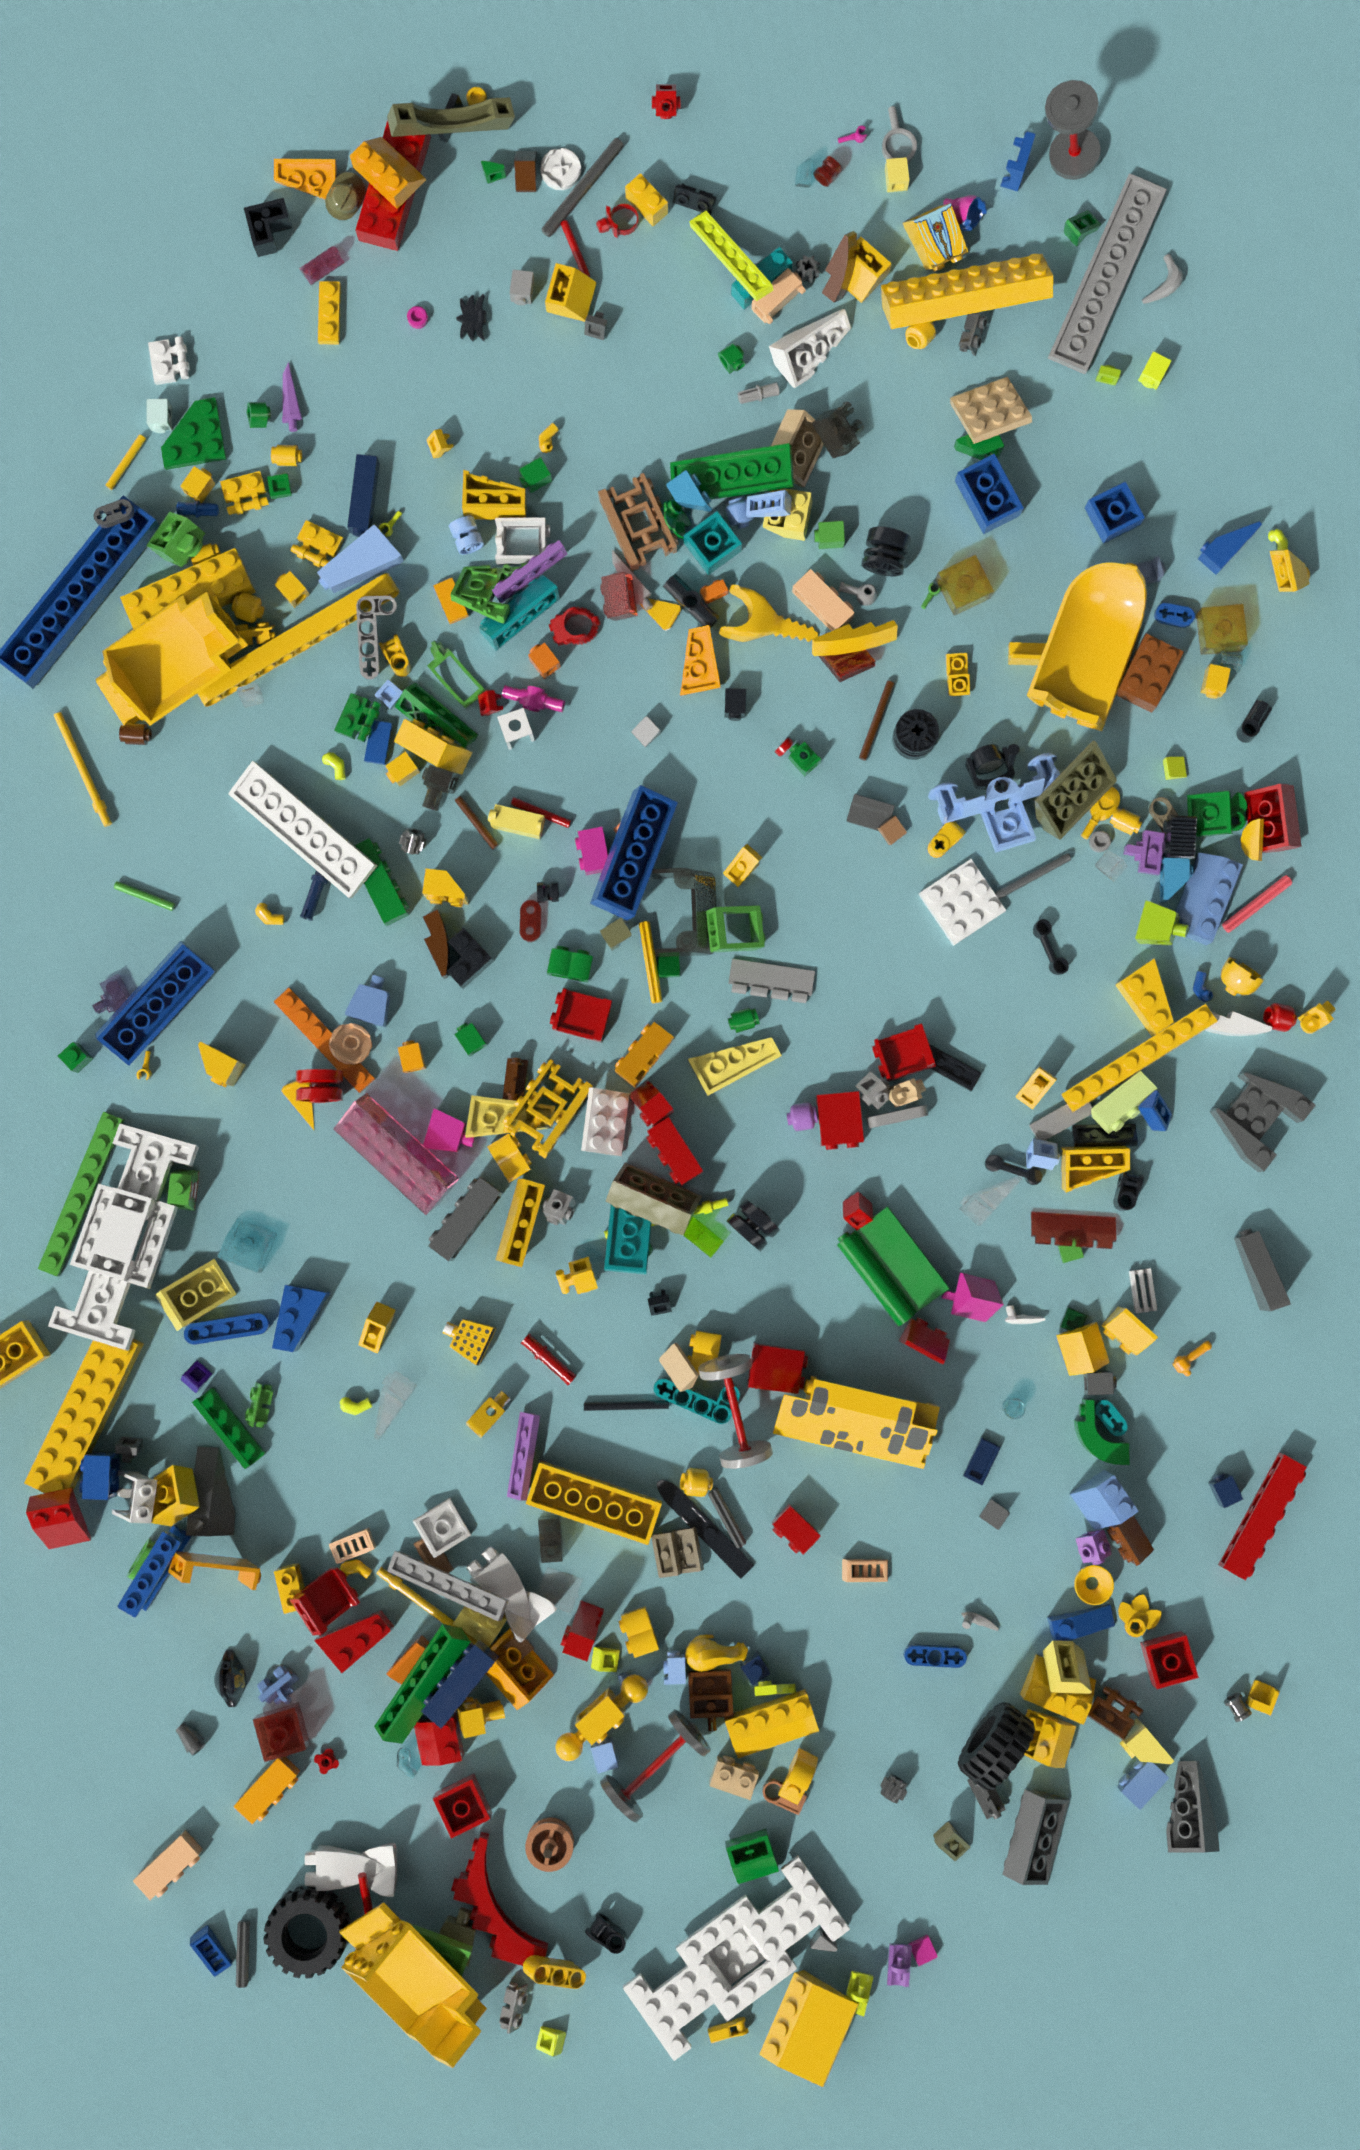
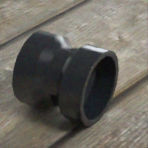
(547, 892)

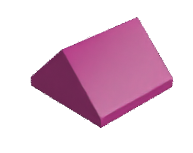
(976, 1298)

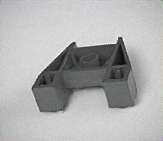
(1254, 1113)

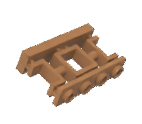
(623, 527)

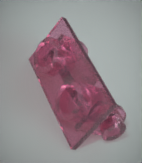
(322, 265)

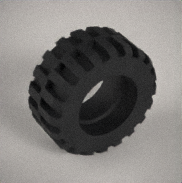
(996, 1746)
(289, 1954)

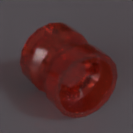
(827, 171)

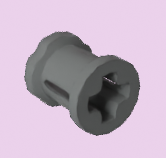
(1237, 1707)

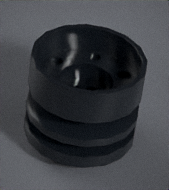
(886, 551)
(906, 741)

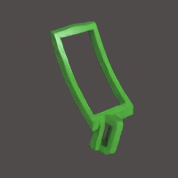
(439, 657)

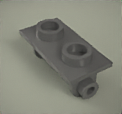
(972, 340)
(988, 1800)

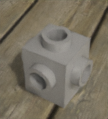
(874, 1090)
(559, 1208)

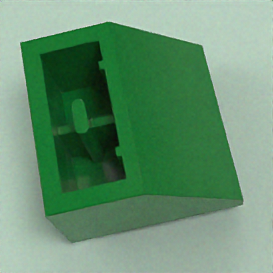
(751, 1856)

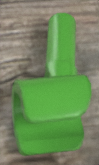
(929, 596)

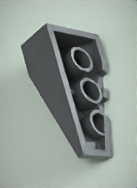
(216, 1508)
(1192, 1818)

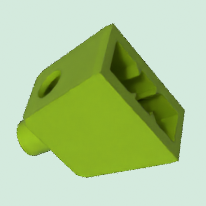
(1159, 925)

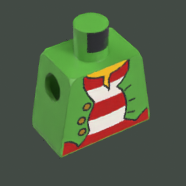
(183, 1189)

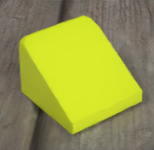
(1174, 768)
(605, 1659)
(550, 2041)

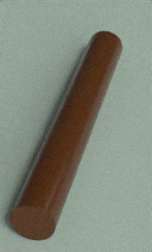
(476, 822)

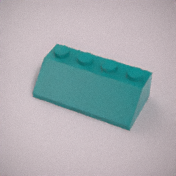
(524, 609)

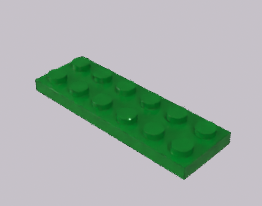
(741, 471)

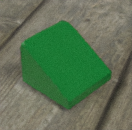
(493, 171)
(669, 967)

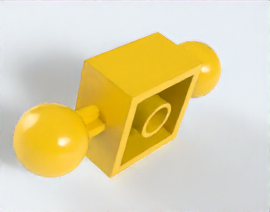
(600, 1717)

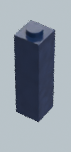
(363, 494)

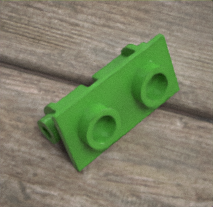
(256, 1413)

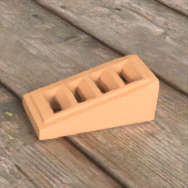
(366, 1533)
(847, 1570)

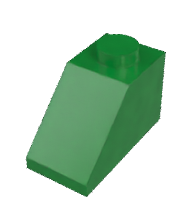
(981, 449)

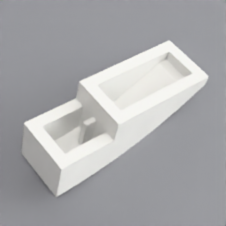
(1237, 1025)

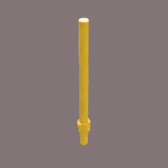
(98, 804)
(396, 1583)

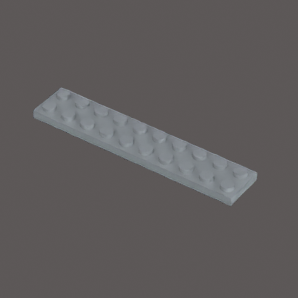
(1107, 273)

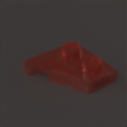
(848, 664)

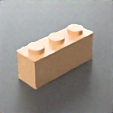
(823, 601)
(168, 1866)

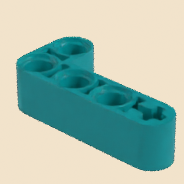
(694, 1396)

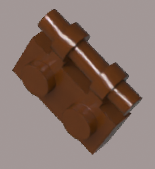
(1111, 1718)

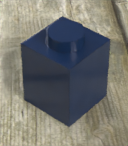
(1225, 1490)
(755, 1668)

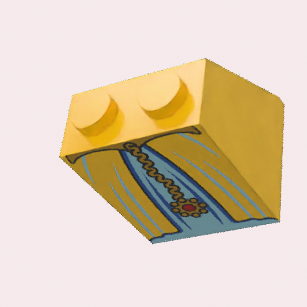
(936, 237)

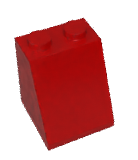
(777, 1368)

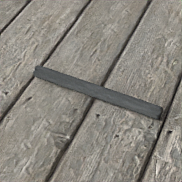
(582, 187)

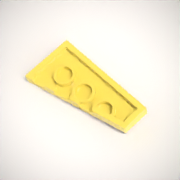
(488, 1114)

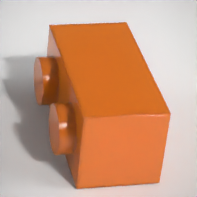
(714, 591)

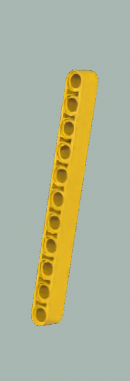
(297, 639)

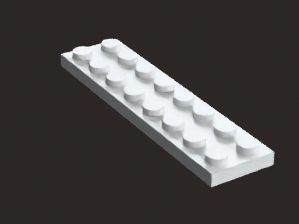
(302, 829)

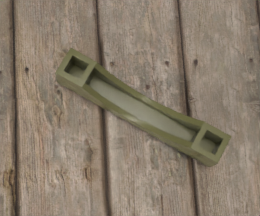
(489, 115)

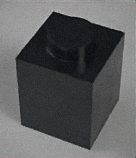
(735, 704)

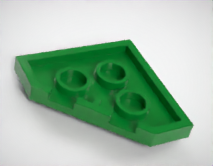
(196, 437)

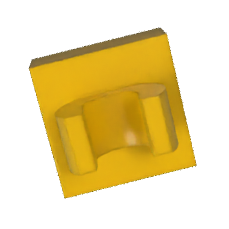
(438, 444)

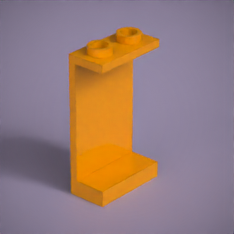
(183, 1562)

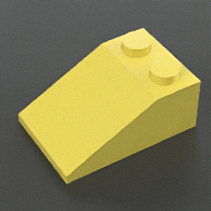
(195, 1294)

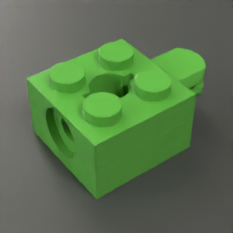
(177, 539)

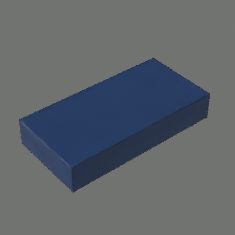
(981, 1461)

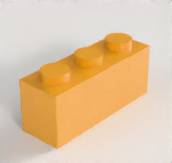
(267, 1789)

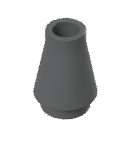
(190, 1739)

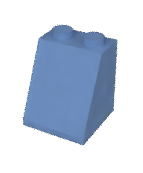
(1104, 1501)

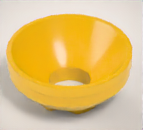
(1101, 1592)

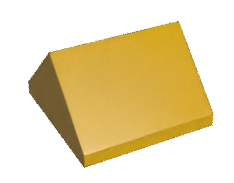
(1083, 1349)

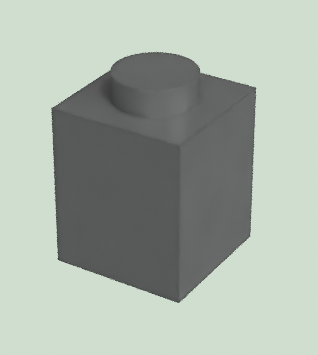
(1099, 1383)

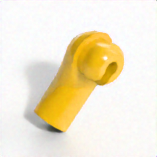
(545, 438)
(267, 917)

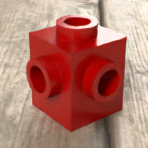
(665, 101)

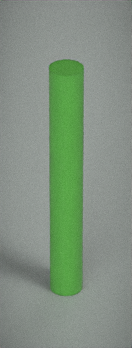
(144, 896)

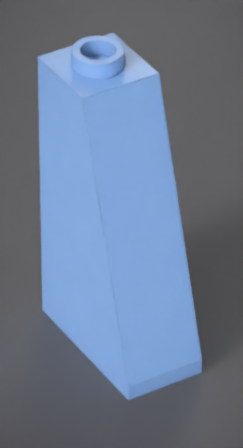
(359, 561)

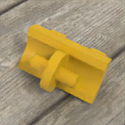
(1316, 1017)

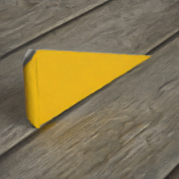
(663, 613)
(303, 1108)

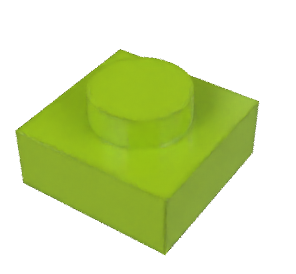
(1108, 374)

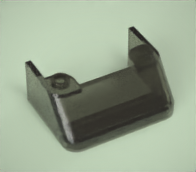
(702, 898)

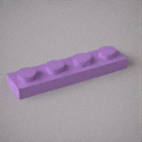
(522, 576)
(523, 1456)

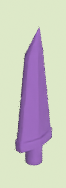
(291, 408)

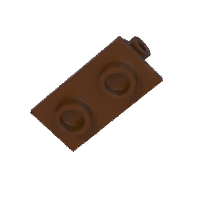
(515, 1078)

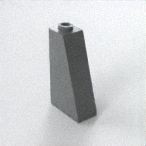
(1261, 1271)

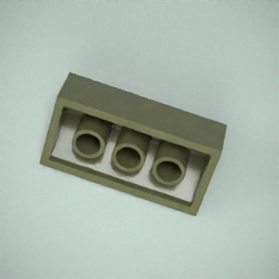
(653, 1198)

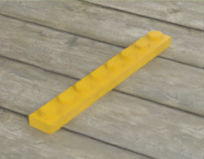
(1139, 1058)

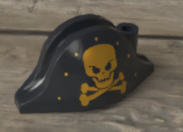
(230, 1678)

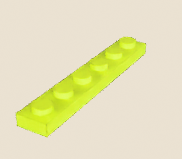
(731, 256)

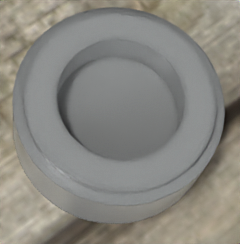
(1099, 841)

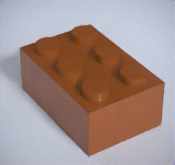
(1149, 673)

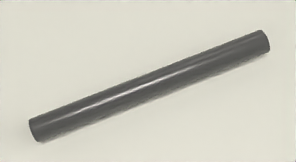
(1033, 876)

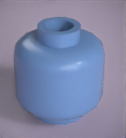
(737, 513)

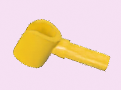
(145, 1067)

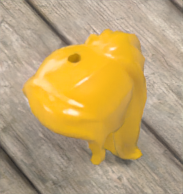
(707, 1654)

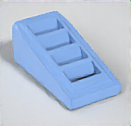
(781, 507)

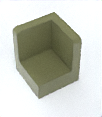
(615, 933)

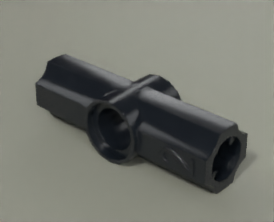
(681, 592)

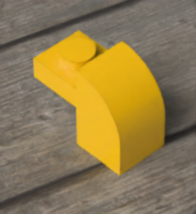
(799, 1776)

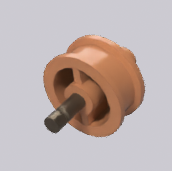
(549, 1844)

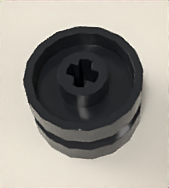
(751, 1227)

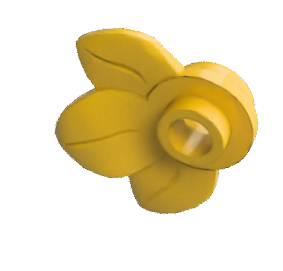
(1138, 1612)

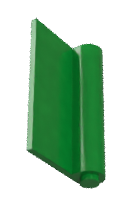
(892, 1266)

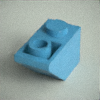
(687, 492)

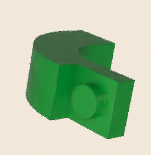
(1108, 1451)

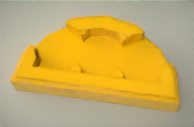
(1253, 839)

